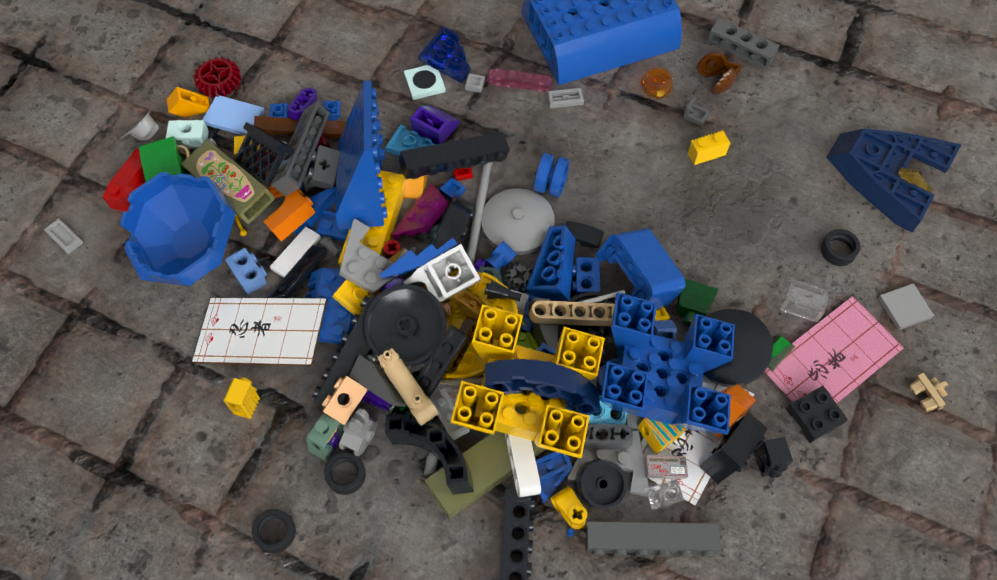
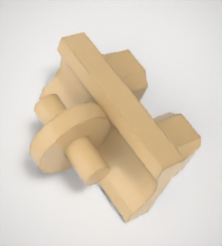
(934, 400)

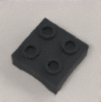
(816, 413)

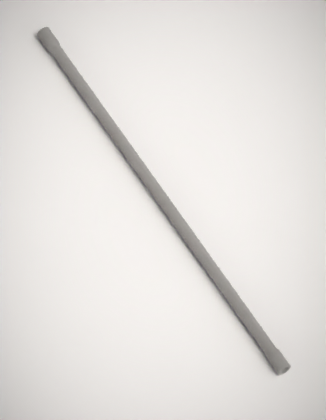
(432, 461)

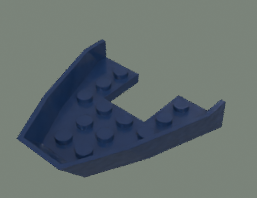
(872, 163)

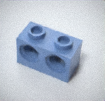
(247, 270)

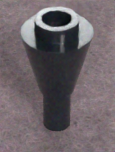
(496, 291)

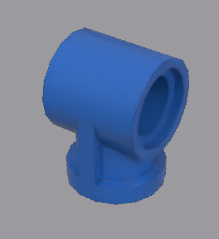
(501, 256)

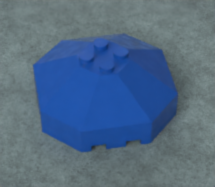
(177, 228)

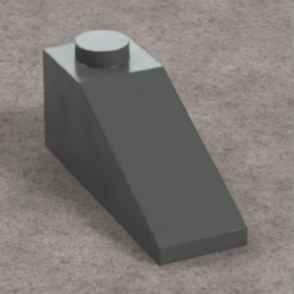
(372, 377)

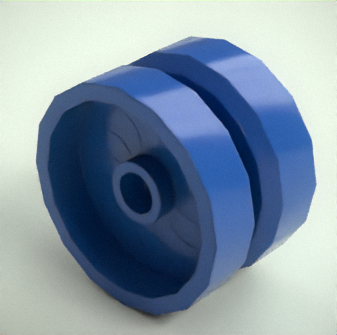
(552, 175)

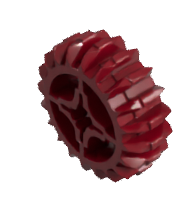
(207, 74)

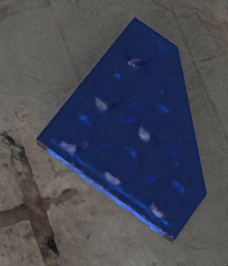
(446, 55)

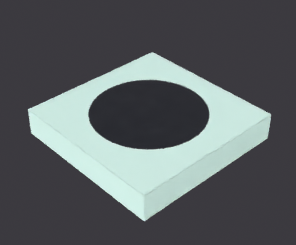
(424, 82)

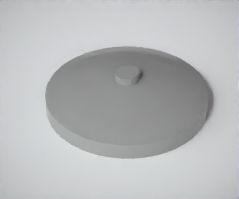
(518, 219)

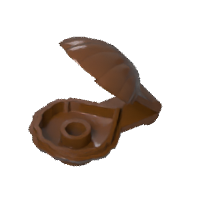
(716, 63)

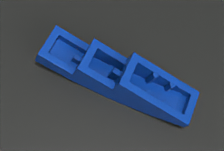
(411, 262)

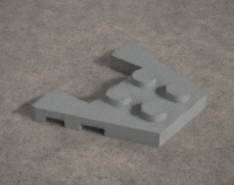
(362, 264)
(628, 459)

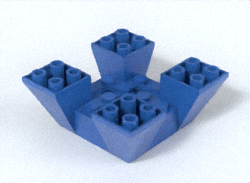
(663, 375)

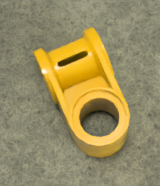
(567, 505)

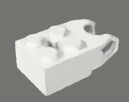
(436, 274)

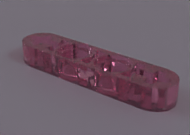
(500, 78)

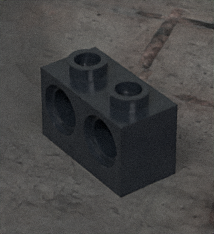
(773, 457)

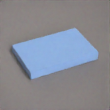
(231, 115)

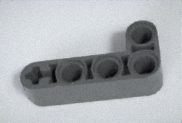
(617, 430)

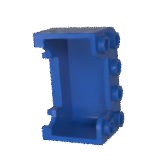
(645, 265)

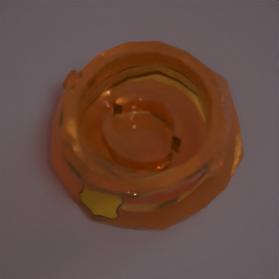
(657, 83)

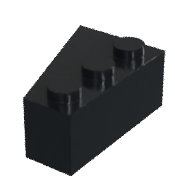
(735, 448)

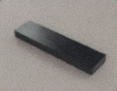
(299, 273)
(441, 360)

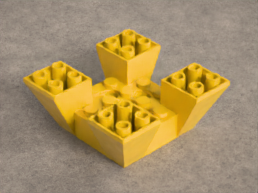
(542, 420)

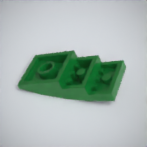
(161, 157)

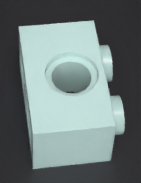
(188, 132)

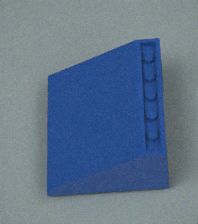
(359, 164)

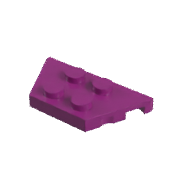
(422, 214)

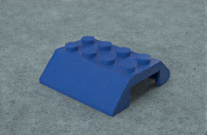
(337, 318)

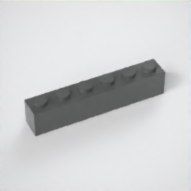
(652, 538)

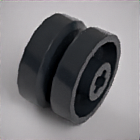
(613, 486)

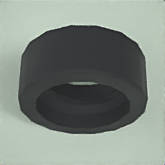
(846, 237)
(336, 460)
(263, 518)

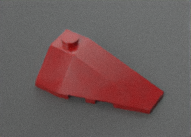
(124, 182)

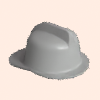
(144, 129)

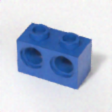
(589, 278)

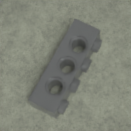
(743, 43)

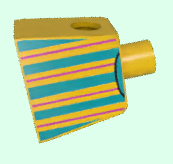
(659, 434)

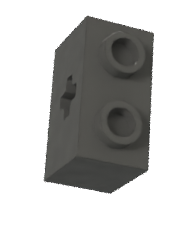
(329, 159)

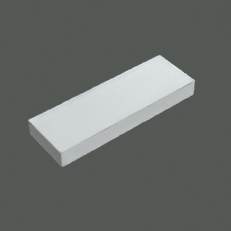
(295, 251)

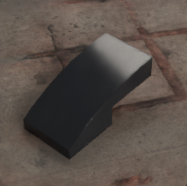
(585, 234)

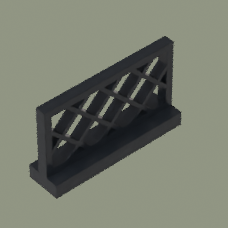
(266, 142)

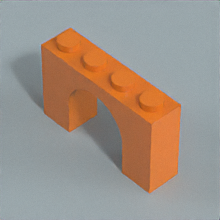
(290, 214)

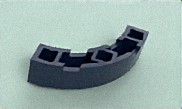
(544, 380)

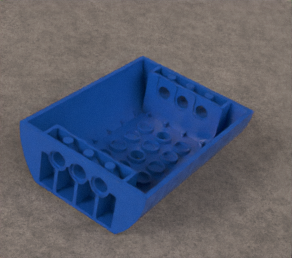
(600, 35)

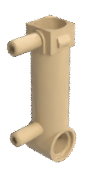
(407, 387)

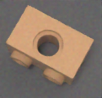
(343, 412)

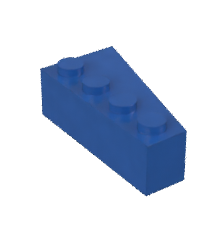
(554, 266)

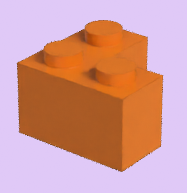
(739, 405)

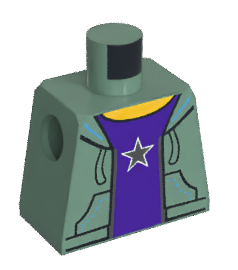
(325, 435)

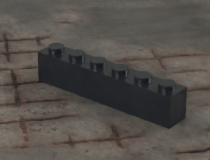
(453, 155)
(344, 360)

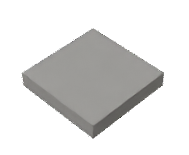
(905, 306)

